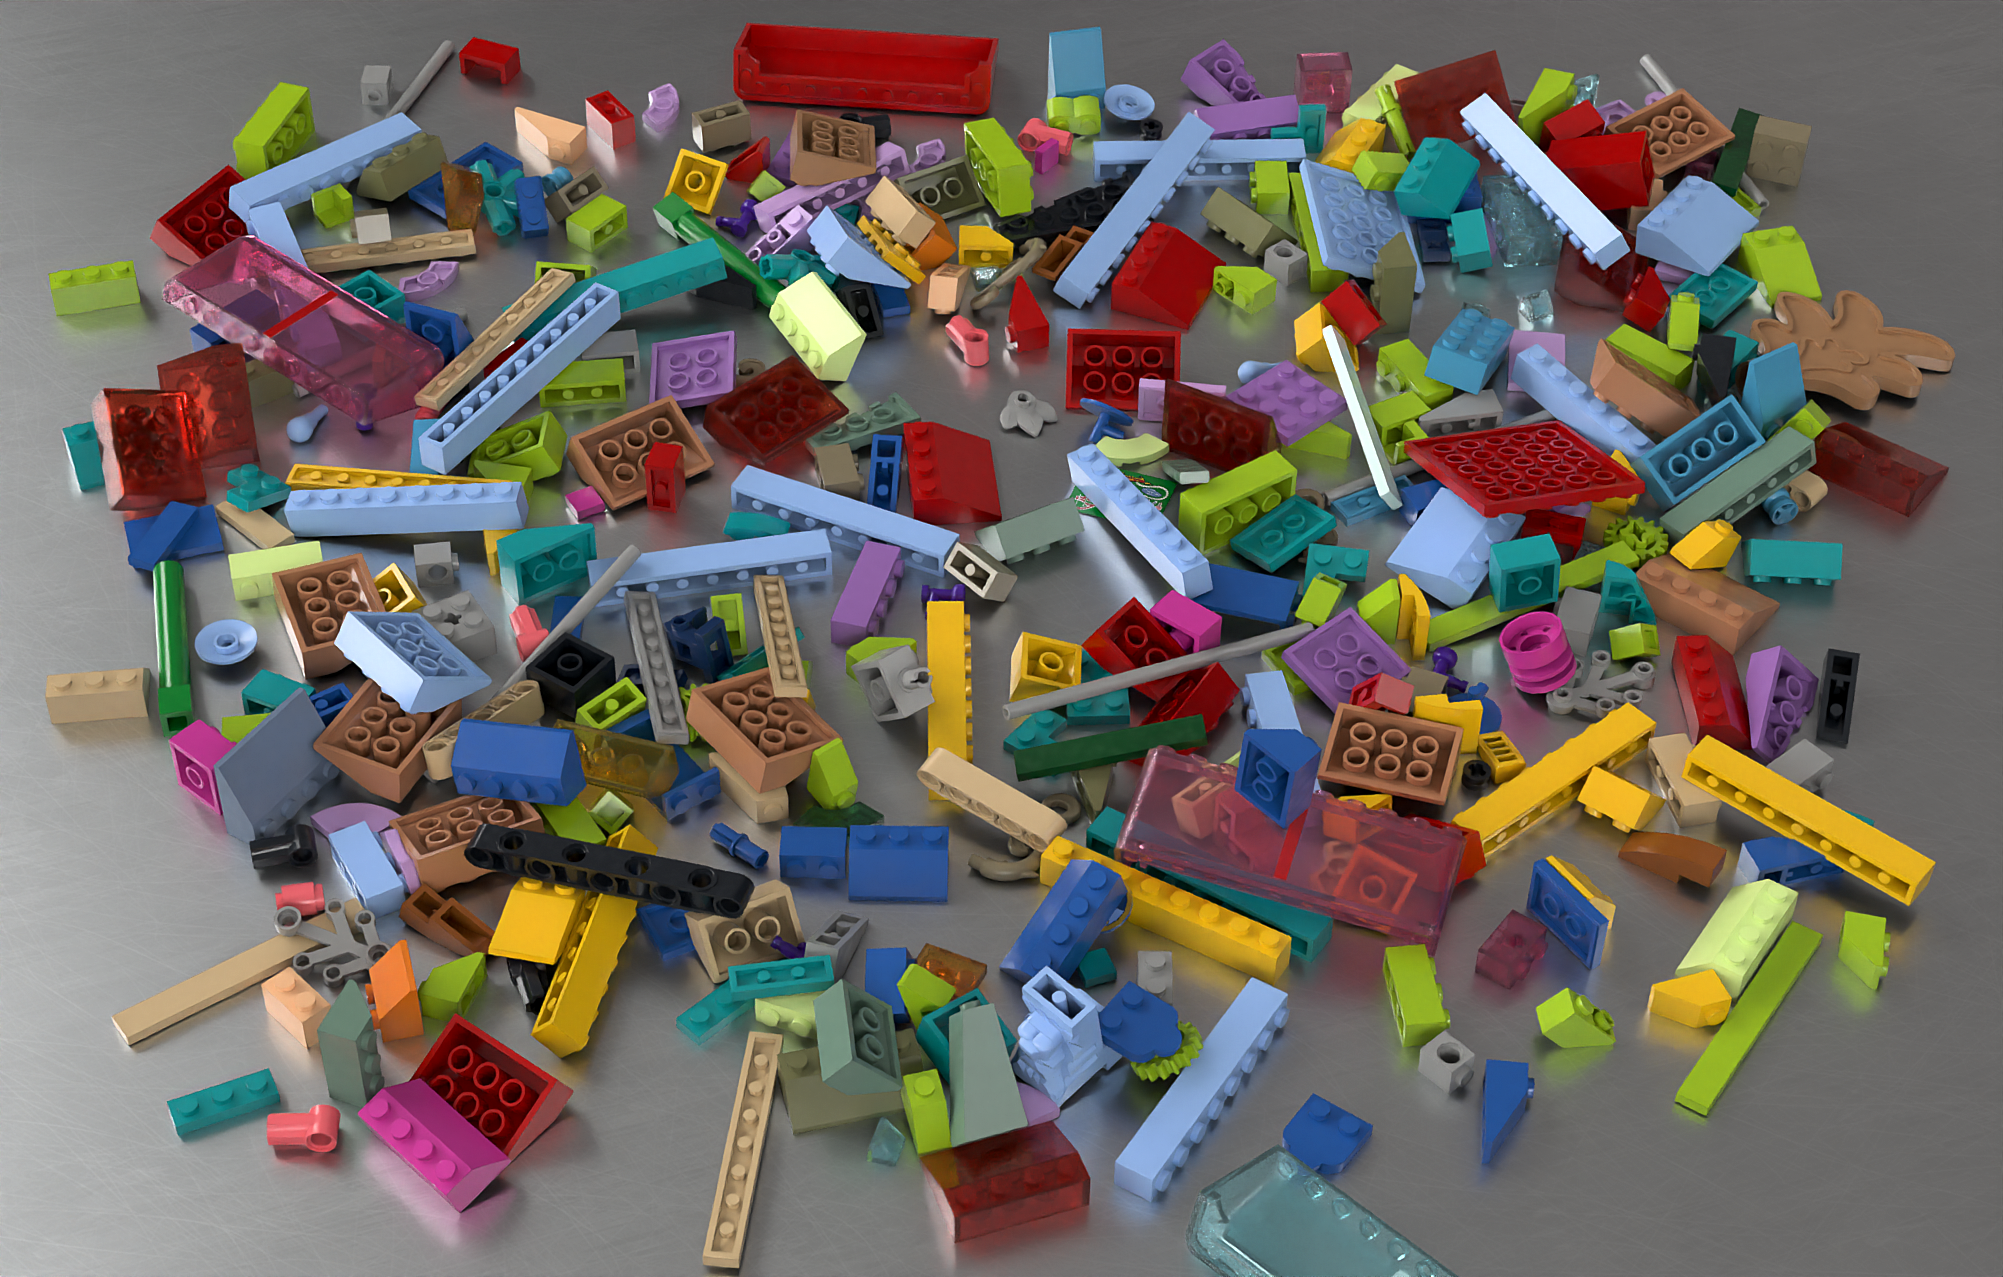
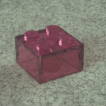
(1323, 80)

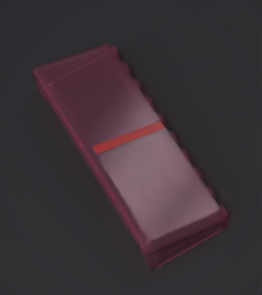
(307, 329)
(1328, 861)

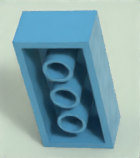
(1469, 351)
(1697, 453)

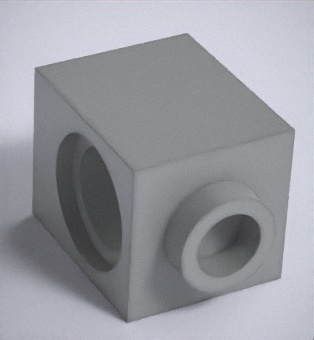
(376, 85)
(1285, 262)
(435, 564)
(1446, 1062)

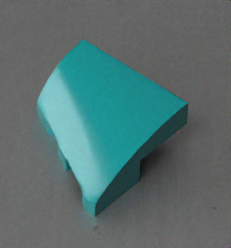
(1624, 595)

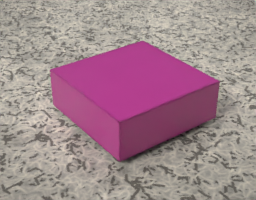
(1046, 156)
(585, 502)

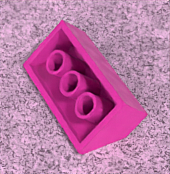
(434, 1141)

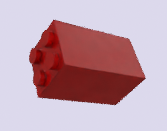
(1608, 169)

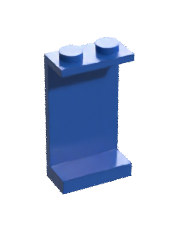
(1252, 596)
(691, 784)

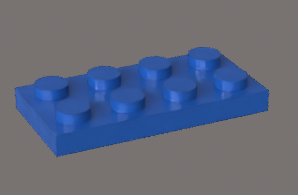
(431, 191)

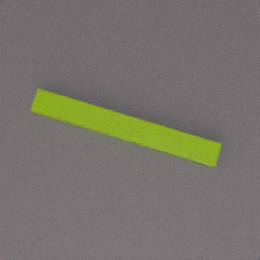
(1484, 613)
(1748, 1018)

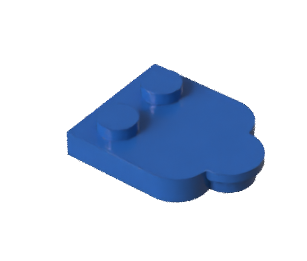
(1139, 1025)
(1325, 1135)

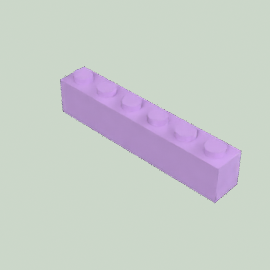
(813, 199)

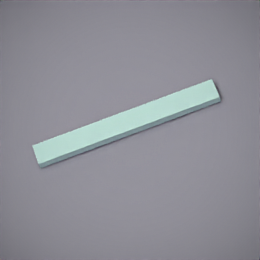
(1362, 418)

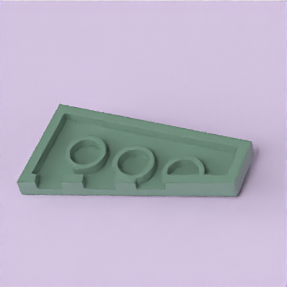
(859, 429)

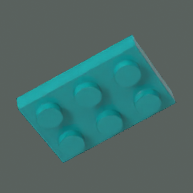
(1718, 293)
(1283, 533)
(1101, 709)

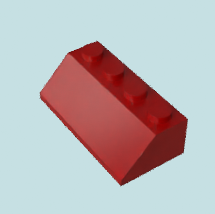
(1202, 692)
(1711, 692)

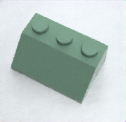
(1032, 531)
(856, 1041)
(350, 1049)

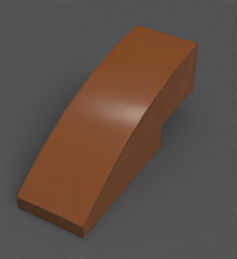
(1061, 253)
(1674, 856)
(446, 922)

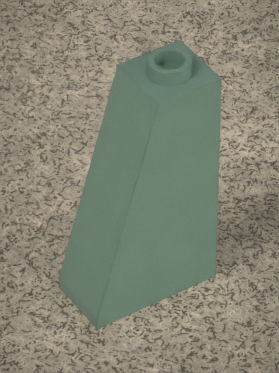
(981, 1077)

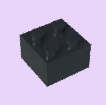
(571, 673)

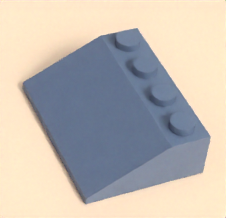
(273, 770)

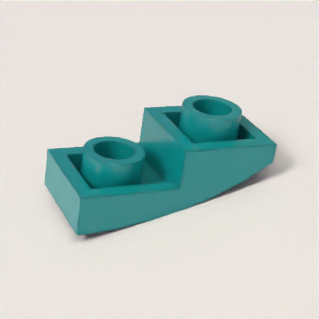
(747, 525)

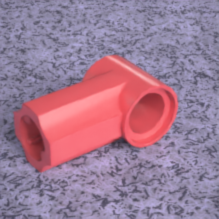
(1037, 133)
(970, 340)
(527, 630)
(315, 1129)

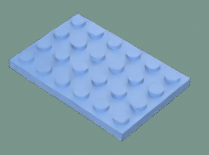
(1352, 221)

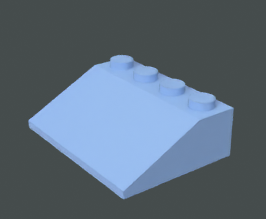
(1694, 227)
(850, 252)
(1451, 548)
(409, 659)

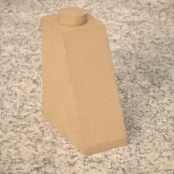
(759, 807)

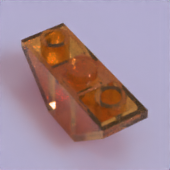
(462, 196)

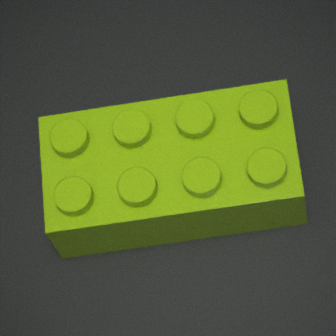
(275, 130)
(999, 167)
(1234, 501)

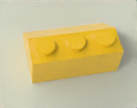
(1350, 141)

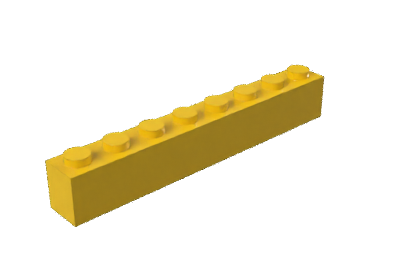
(949, 686)
(1557, 777)
(1808, 820)
(1184, 916)
(588, 961)

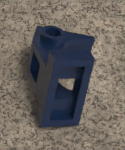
(691, 638)

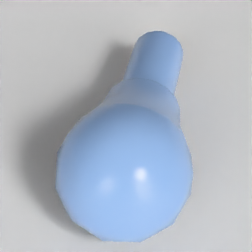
(1252, 369)
(301, 427)

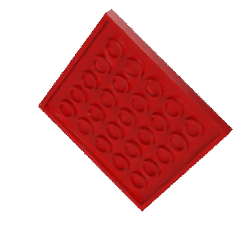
(1523, 468)

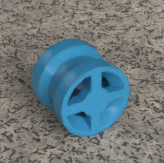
(552, 182)
(1780, 507)

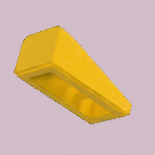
(1513, 760)

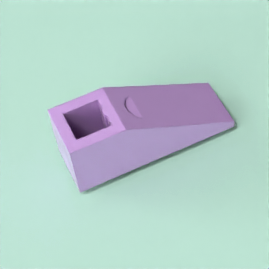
(785, 236)

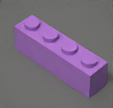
(1250, 118)
(867, 593)

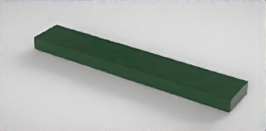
(1736, 152)
(1108, 747)

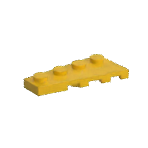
(890, 249)

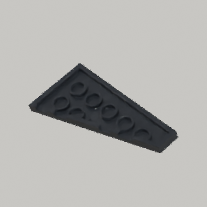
(1083, 208)

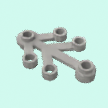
(1566, 698)
(338, 944)

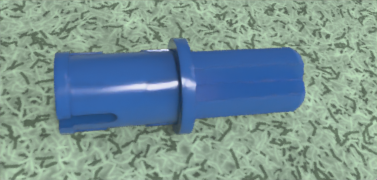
(739, 845)

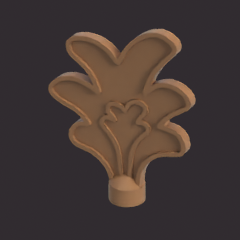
(1852, 352)

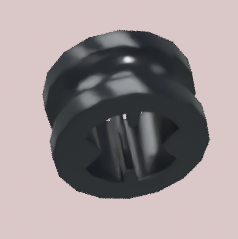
(1150, 130)
(1468, 777)

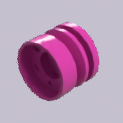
(1538, 652)

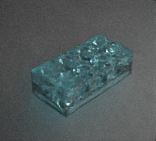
(1518, 225)

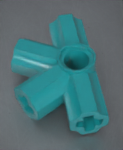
(499, 197)
(796, 266)

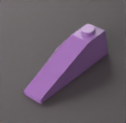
(1220, 76)
(1777, 697)

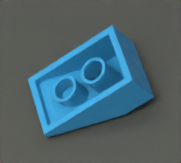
(1076, 64)
(1773, 389)

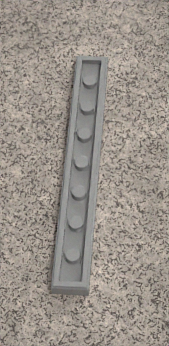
(656, 668)

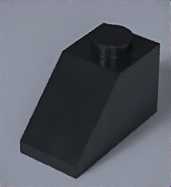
(861, 305)

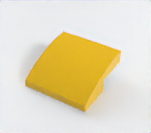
(1413, 617)
(1459, 714)

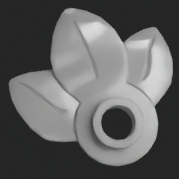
(1028, 414)

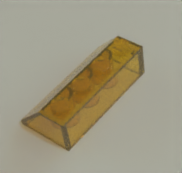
(624, 761)

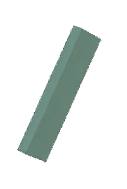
(1186, 471)

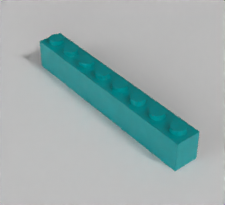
(645, 281)
(1308, 929)

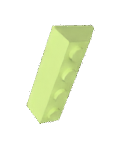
(818, 327)
(1741, 934)

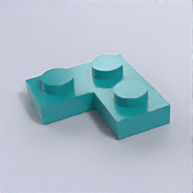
(1309, 128)
(254, 488)
(1335, 562)
(1036, 730)

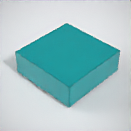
(1096, 968)

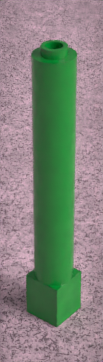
(681, 222)
(175, 687)

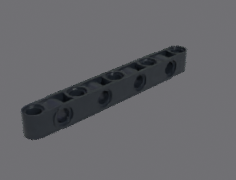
(610, 870)

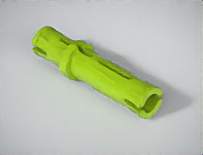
(1392, 113)

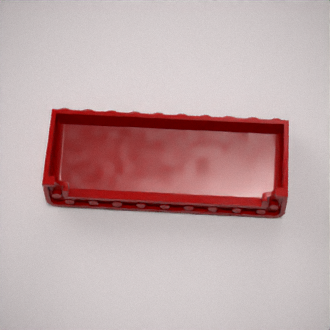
(865, 68)

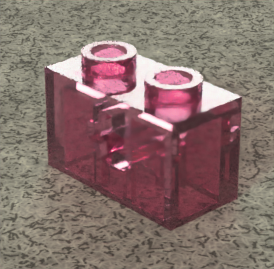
(1511, 950)

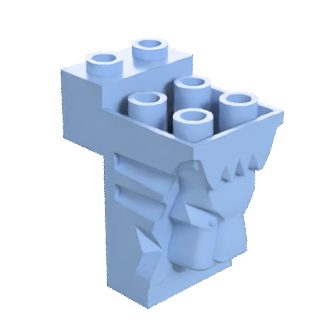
(1059, 1038)

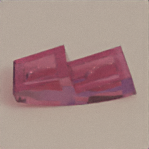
(1702, 166)

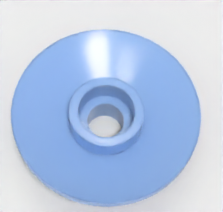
(1129, 102)
(226, 641)

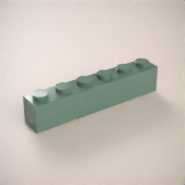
(1743, 484)

